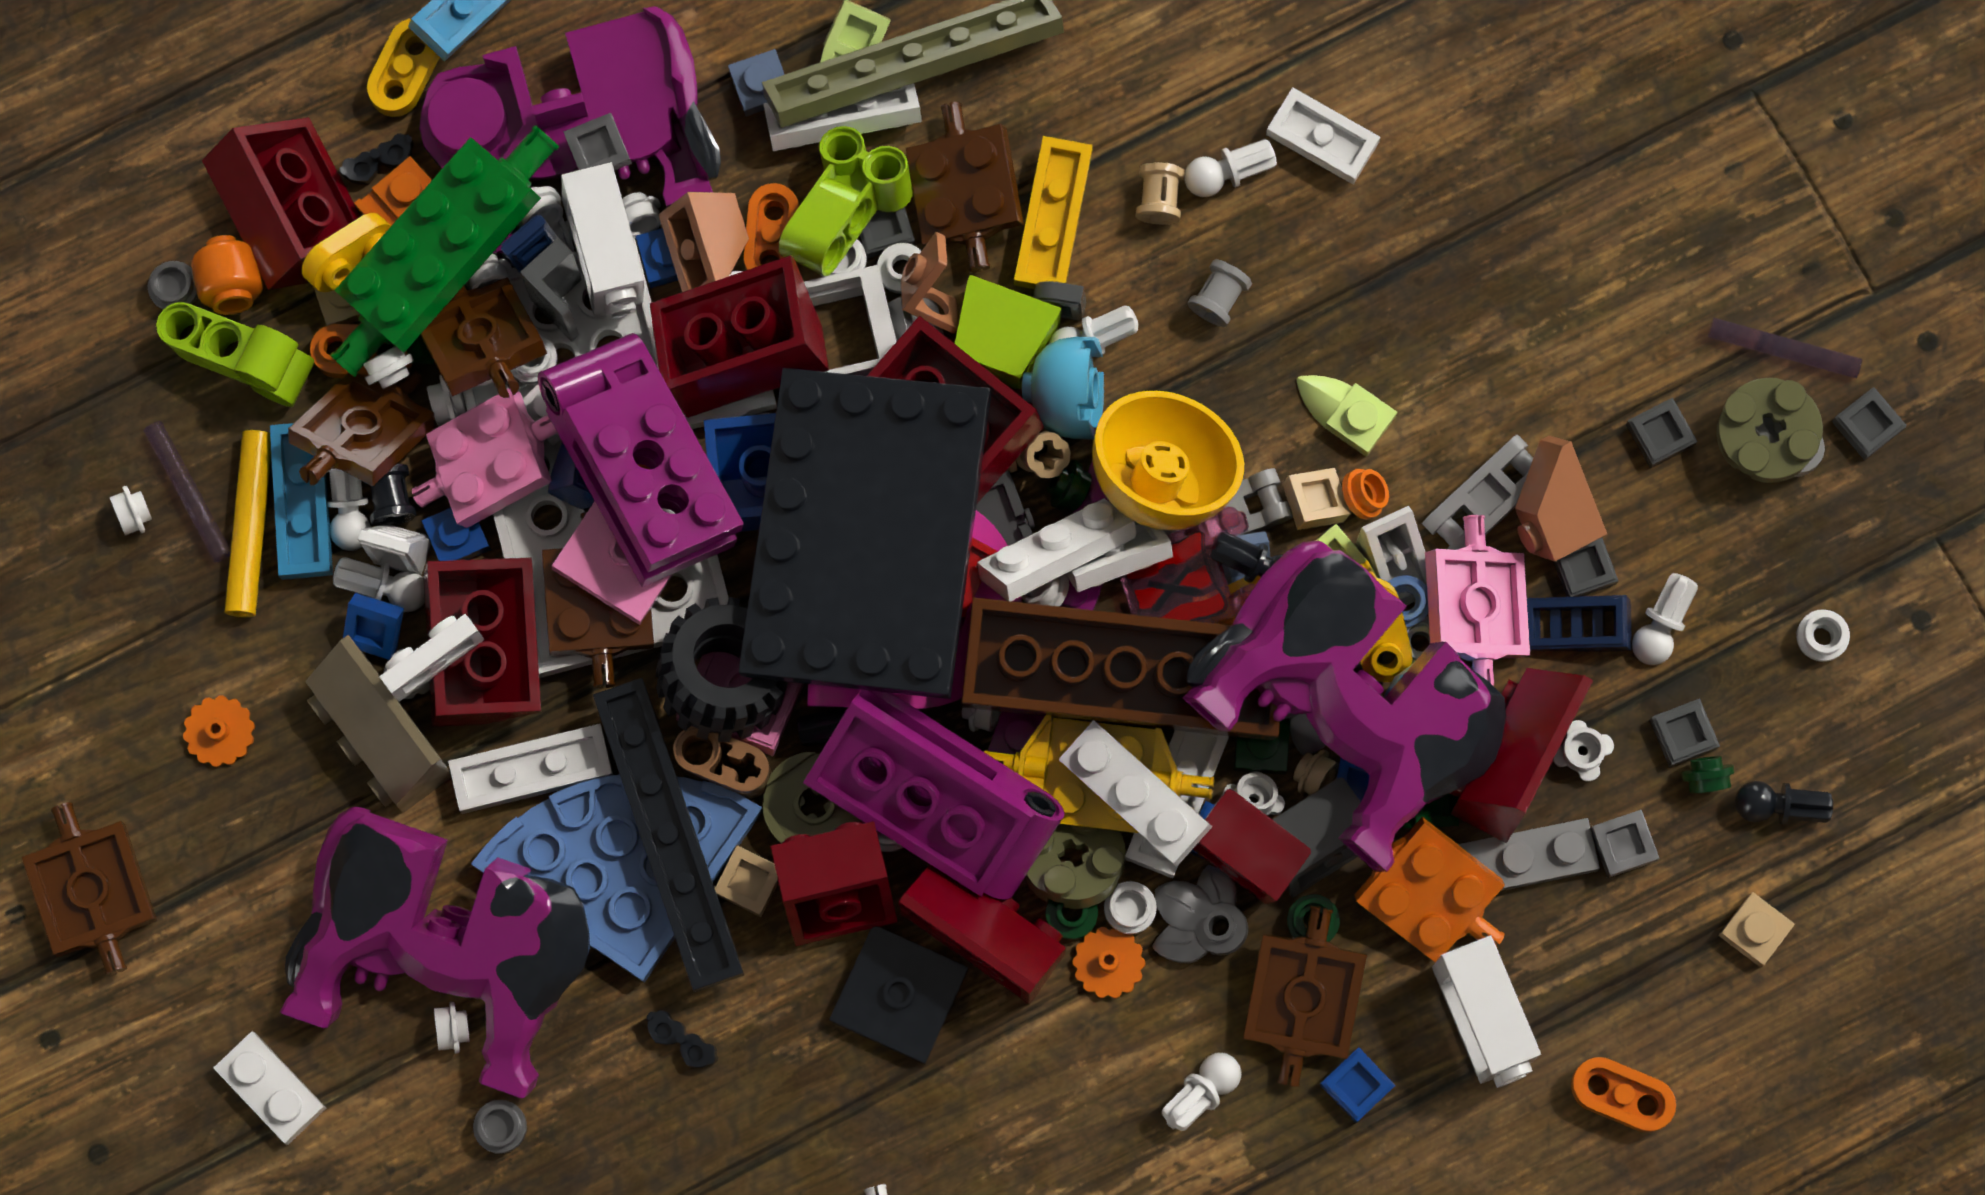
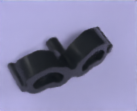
(366, 165)
(692, 1046)

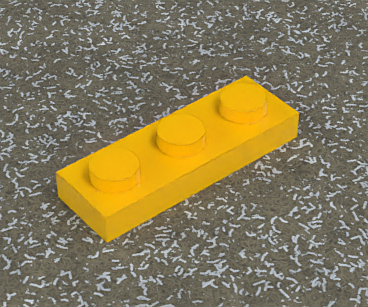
(1053, 212)

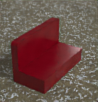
(1251, 847)

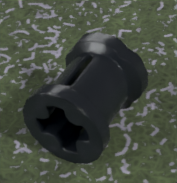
(391, 498)

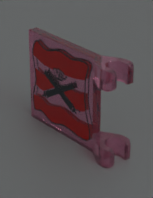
(1190, 582)

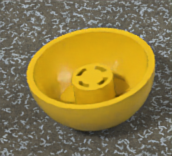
(1166, 460)

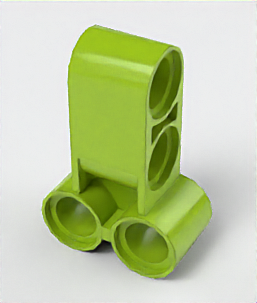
(844, 199)
(261, 360)

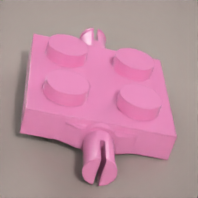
(487, 459)
(1478, 600)

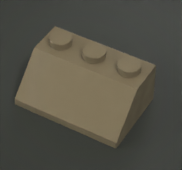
(375, 727)

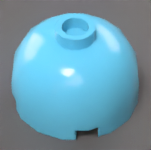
(1067, 387)

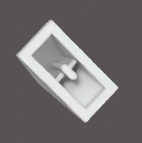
(1394, 548)

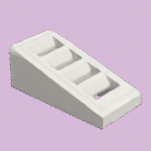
(396, 547)

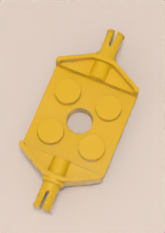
(1081, 805)

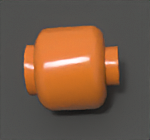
(226, 275)

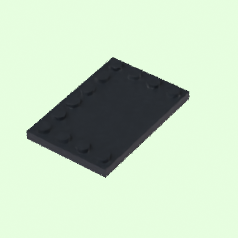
(865, 533)

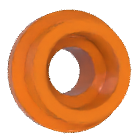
(1365, 492)

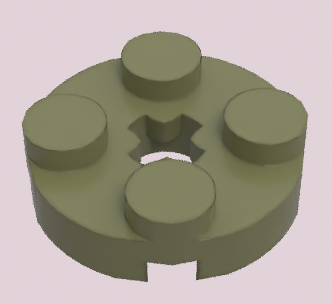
(1754, 454)
(785, 800)
(1083, 884)

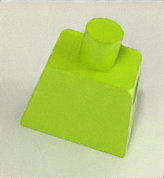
(1004, 329)

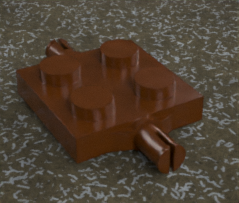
(965, 185)
(483, 338)
(361, 428)
(587, 625)
(89, 889)
(1305, 996)

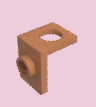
(917, 282)

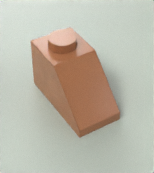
(704, 236)
(1557, 503)

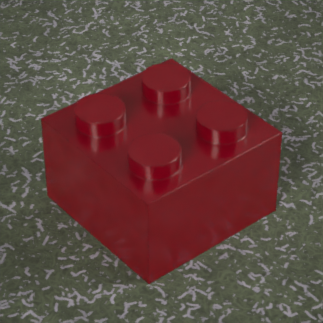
(833, 882)

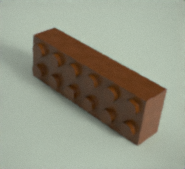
(1093, 668)

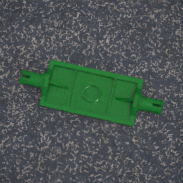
(438, 245)

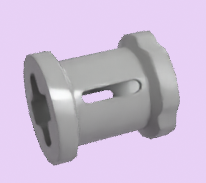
(1219, 293)

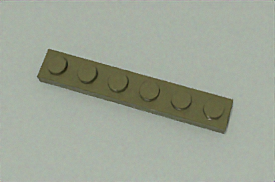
(910, 58)

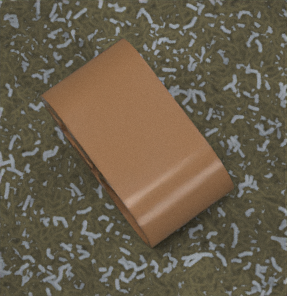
(739, 755)

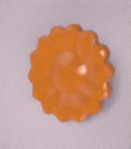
(219, 731)
(1108, 963)

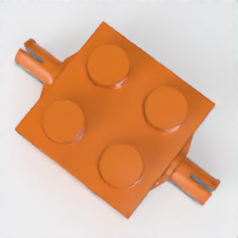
(1432, 892)

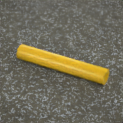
(248, 524)

